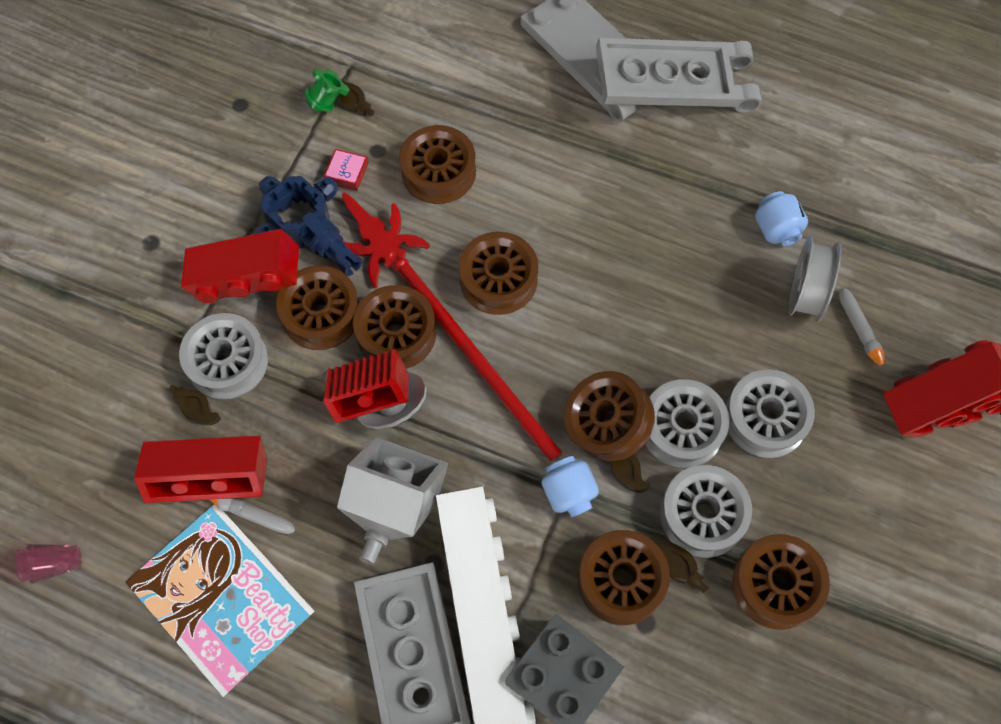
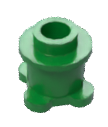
(324, 90)

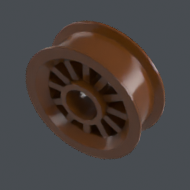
(438, 146)
(493, 253)
(297, 313)
(416, 318)
(590, 430)
(653, 559)
(812, 567)

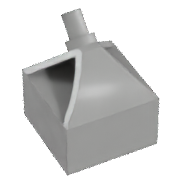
(389, 493)

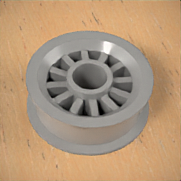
(814, 279)
(202, 363)
(798, 401)
(715, 413)
(728, 486)

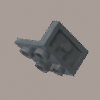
(564, 674)

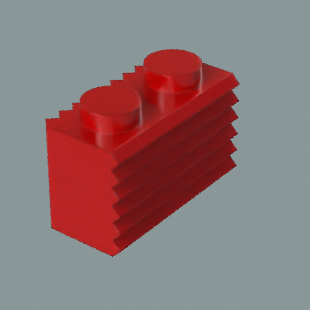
(366, 386)

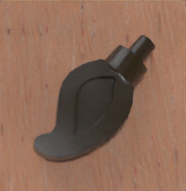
(355, 100)
(194, 406)
(628, 474)
(682, 566)

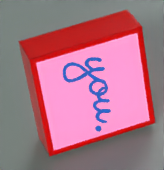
(347, 169)

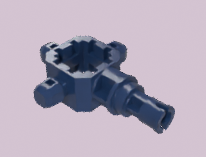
(316, 229)

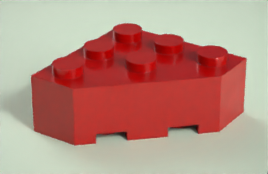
(950, 392)

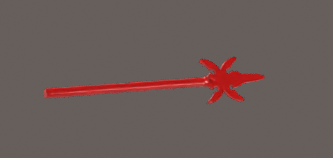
(386, 246)

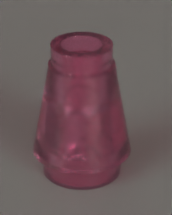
(46, 561)

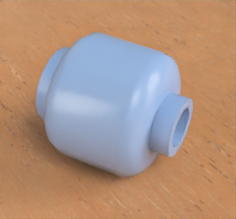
(781, 218)
(570, 486)

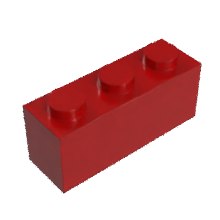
(240, 266)
(201, 469)

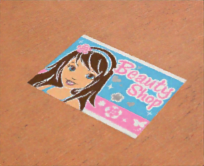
(219, 599)

